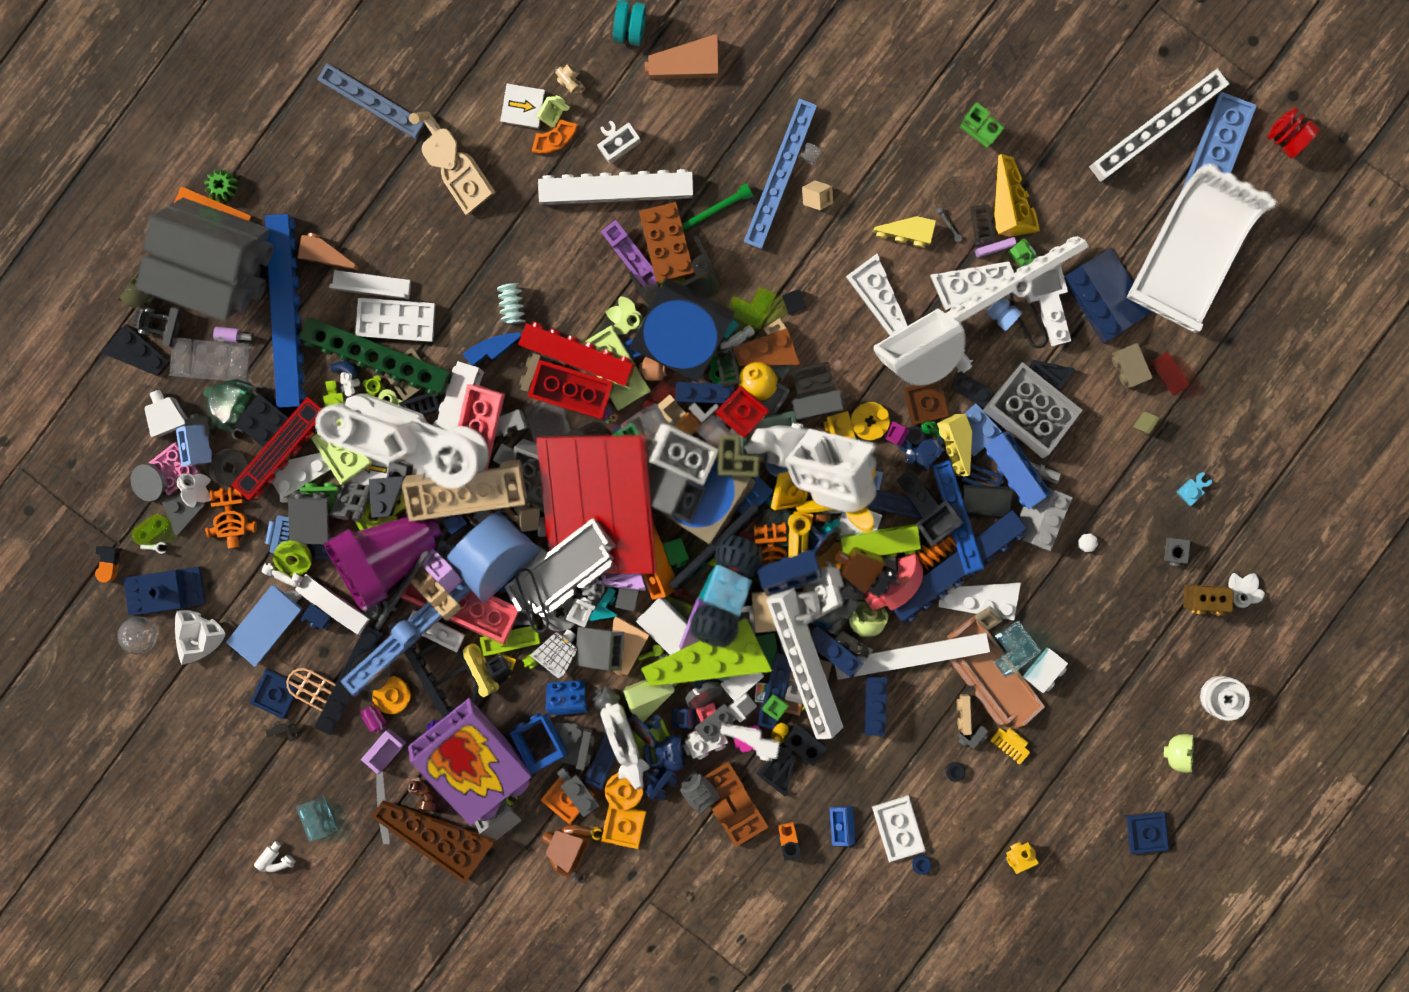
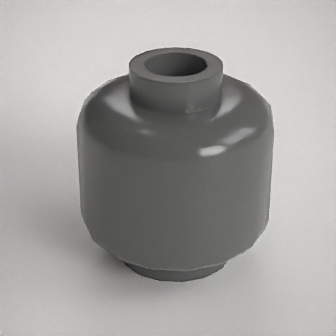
(603, 696)

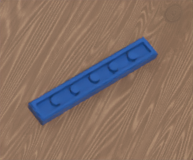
(964, 536)

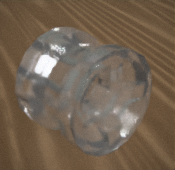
(811, 154)

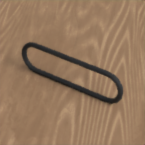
(1023, 326)
(539, 597)

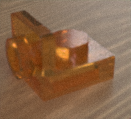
(687, 424)

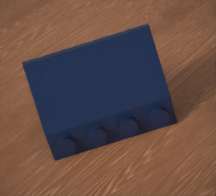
(1101, 294)

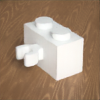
(618, 142)

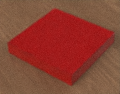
(742, 412)

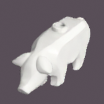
(776, 441)
(624, 744)

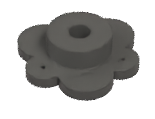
(567, 738)

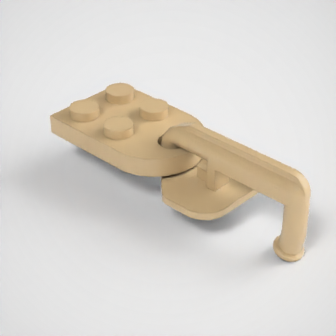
(457, 168)

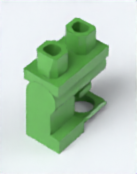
(978, 128)

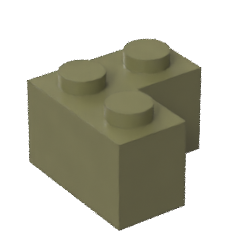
(729, 460)

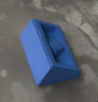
(842, 825)

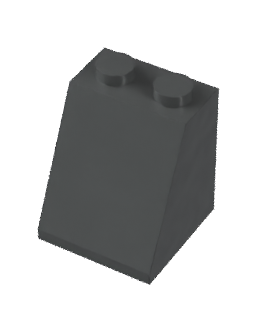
(674, 493)

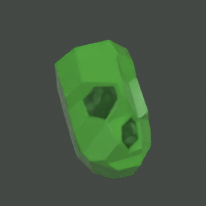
(1023, 253)

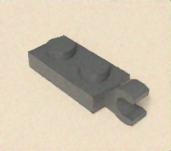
(577, 792)

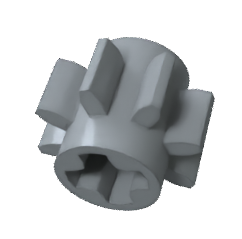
(594, 589)

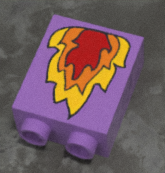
(470, 763)

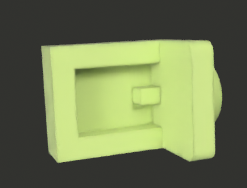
(552, 110)

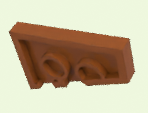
(770, 349)

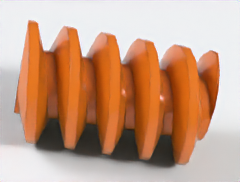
(930, 553)

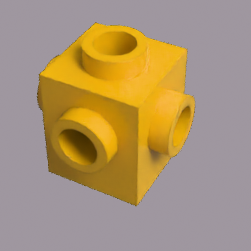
(1021, 857)

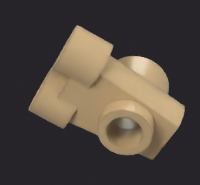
(567, 78)

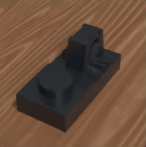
(972, 390)

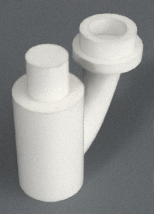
(267, 857)

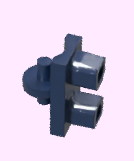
(657, 780)

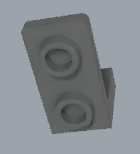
(712, 724)

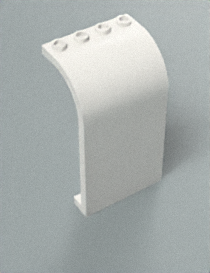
(1197, 246)

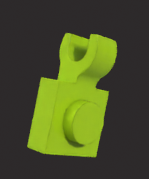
(333, 397)

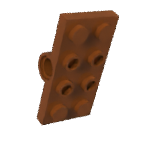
(666, 242)
(735, 807)

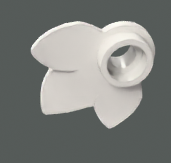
(196, 490)
(1247, 587)

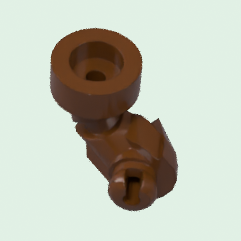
(420, 788)

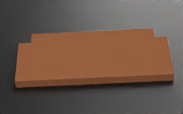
(1003, 697)

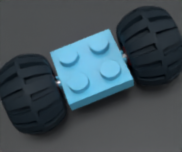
(727, 591)

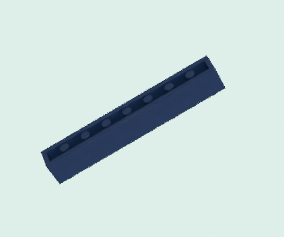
(951, 571)

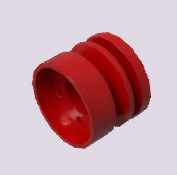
(1293, 132)

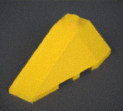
(1012, 209)

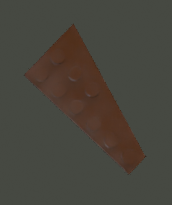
(443, 843)

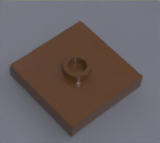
(926, 403)

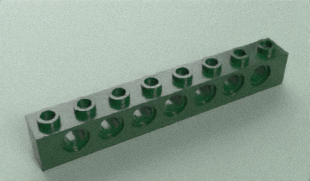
(314, 329)

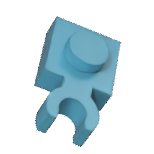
(1191, 490)

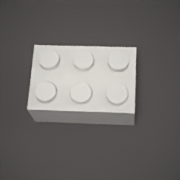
(682, 454)

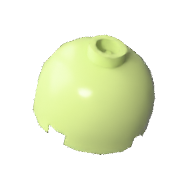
(868, 622)
(1180, 753)

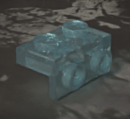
(316, 818)

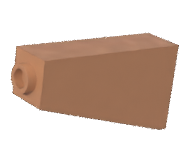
(685, 61)

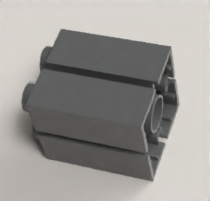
(204, 259)

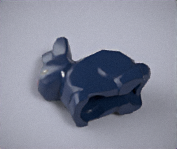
(924, 453)

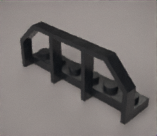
(428, 679)

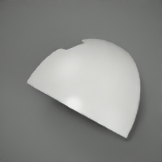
(196, 636)

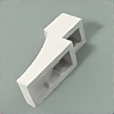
(765, 747)

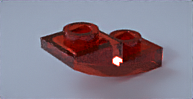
(1170, 373)

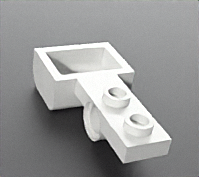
(1046, 290)

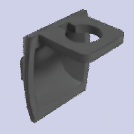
(699, 792)

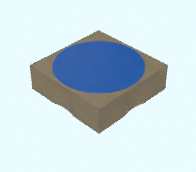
(718, 504)

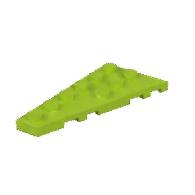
(706, 661)

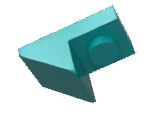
(601, 610)

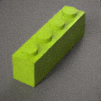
(884, 541)

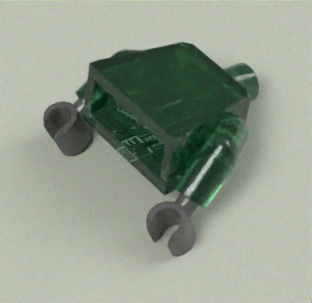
(228, 402)

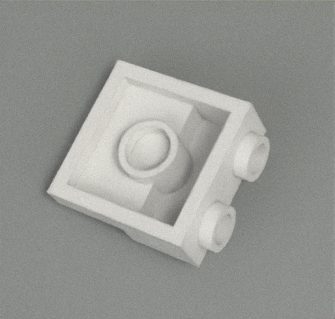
(827, 589)

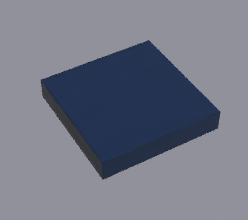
(273, 694)
(1147, 832)

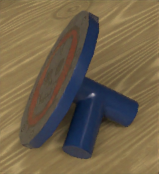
(822, 543)
(643, 730)

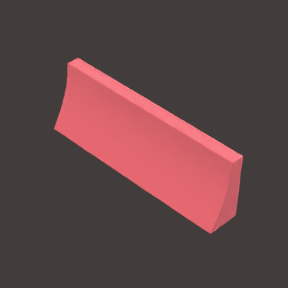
(482, 412)
(490, 619)

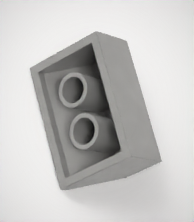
(1045, 519)

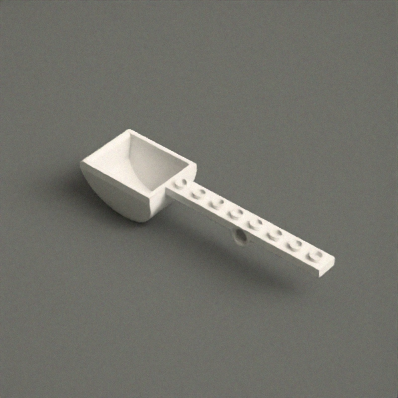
(936, 342)

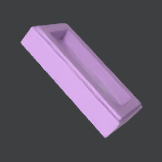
(996, 247)

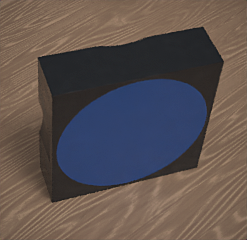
(682, 329)

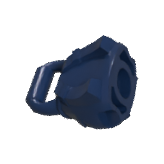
(668, 753)

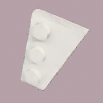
(299, 472)

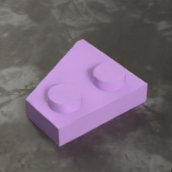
(624, 580)

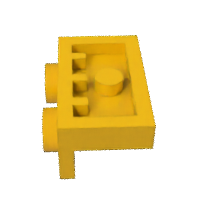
(839, 425)

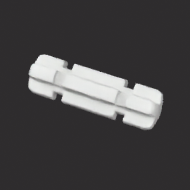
(738, 337)

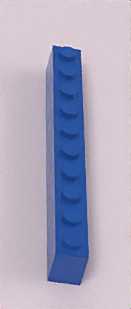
(284, 312)

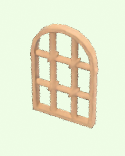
(306, 679)

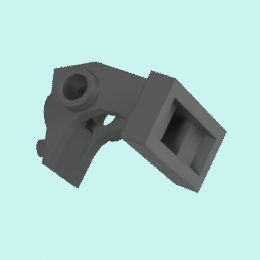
(145, 319)

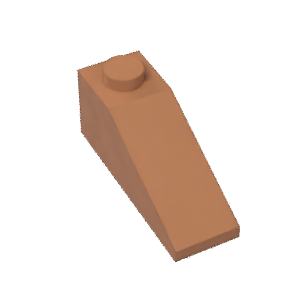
(318, 251)

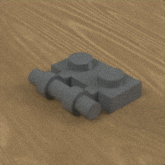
(346, 501)

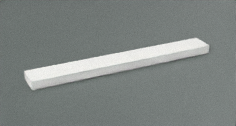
(921, 654)

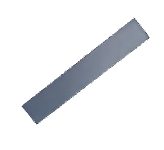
(370, 100)

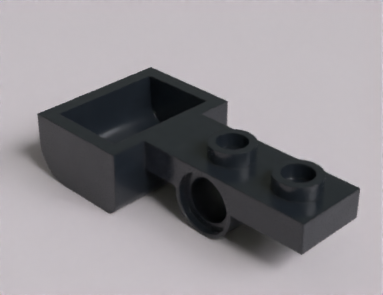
(937, 520)

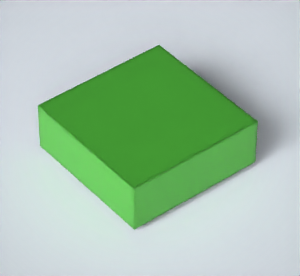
(775, 707)

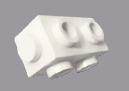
(699, 748)

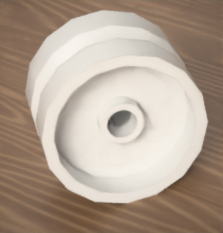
(1213, 699)

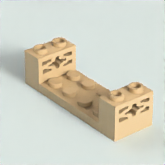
(485, 491)

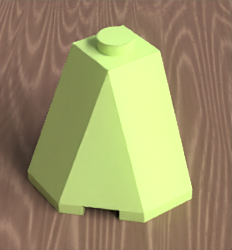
(646, 699)

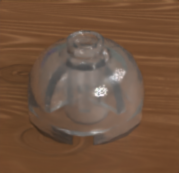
(137, 635)

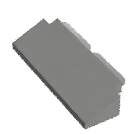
(564, 568)

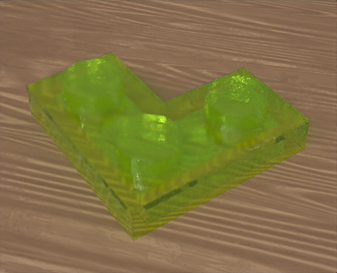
(755, 312)

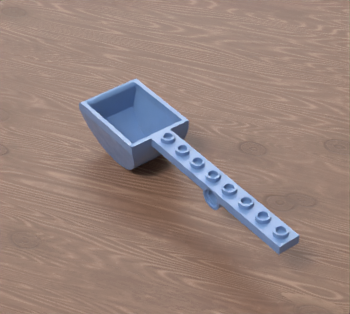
(485, 564)

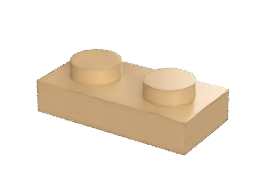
(964, 722)

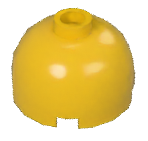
(759, 380)

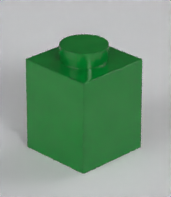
(676, 552)

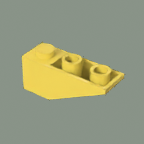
(912, 229)
(958, 442)

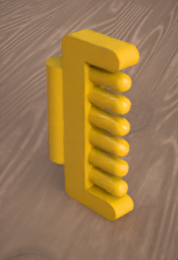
(1013, 739)

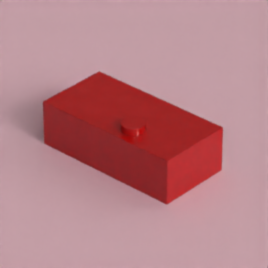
(571, 389)

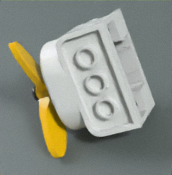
(836, 474)

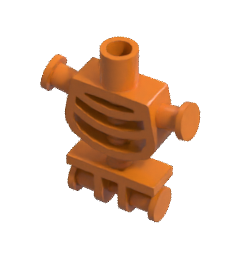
(232, 535)
(771, 556)

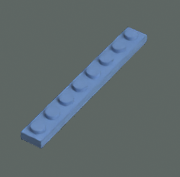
(780, 174)

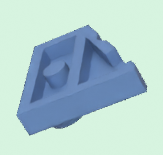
(982, 428)

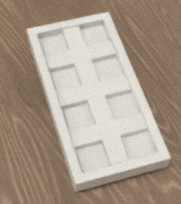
(395, 319)

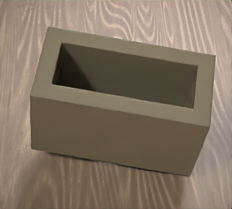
(1131, 366)

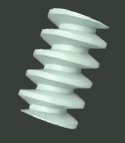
(510, 303)

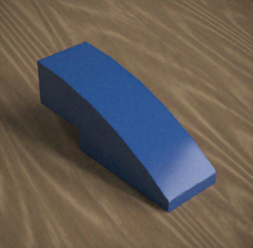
(492, 347)

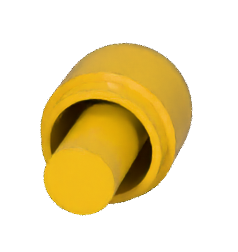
(780, 732)

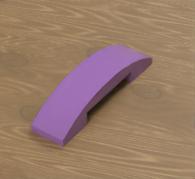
(629, 253)

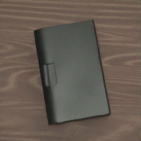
(987, 500)

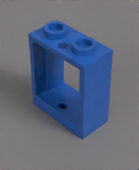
(524, 750)

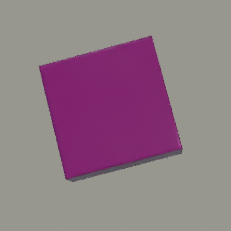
(896, 434)

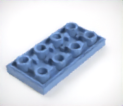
(264, 625)

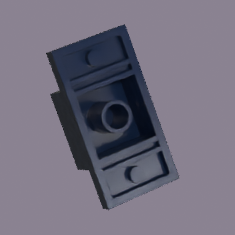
(164, 591)

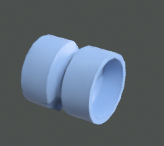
(1003, 313)

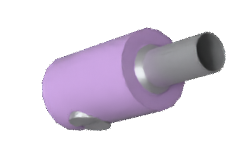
(232, 335)

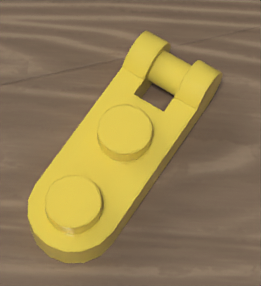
(476, 663)

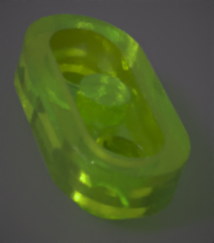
(150, 528)

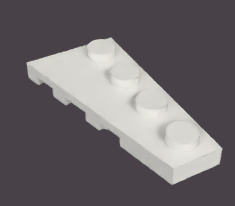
(959, 285)
(876, 292)
(976, 598)

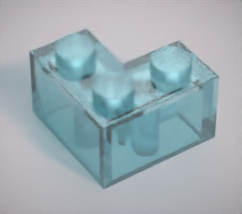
(1019, 649)

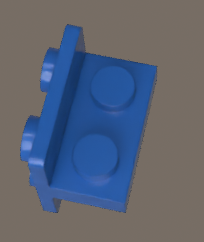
(566, 697)

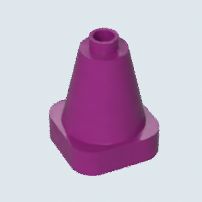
(380, 556)

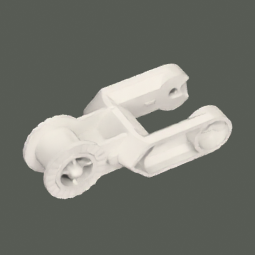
(397, 434)

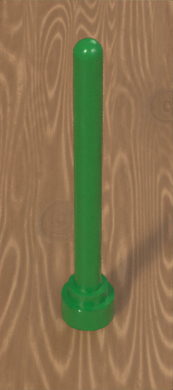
(742, 193)

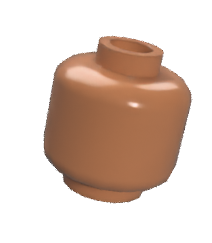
(652, 370)

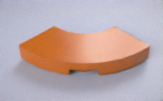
(555, 139)

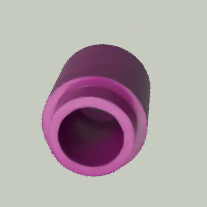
(373, 719)

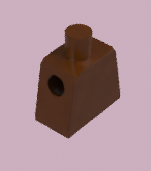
(860, 567)

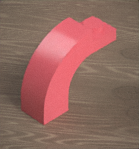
(910, 575)

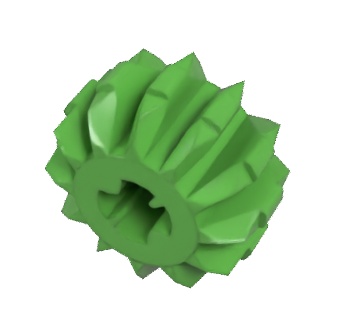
(224, 178)

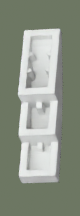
(332, 604)

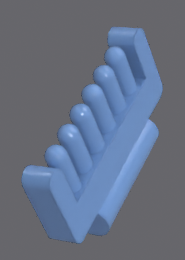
(275, 531)

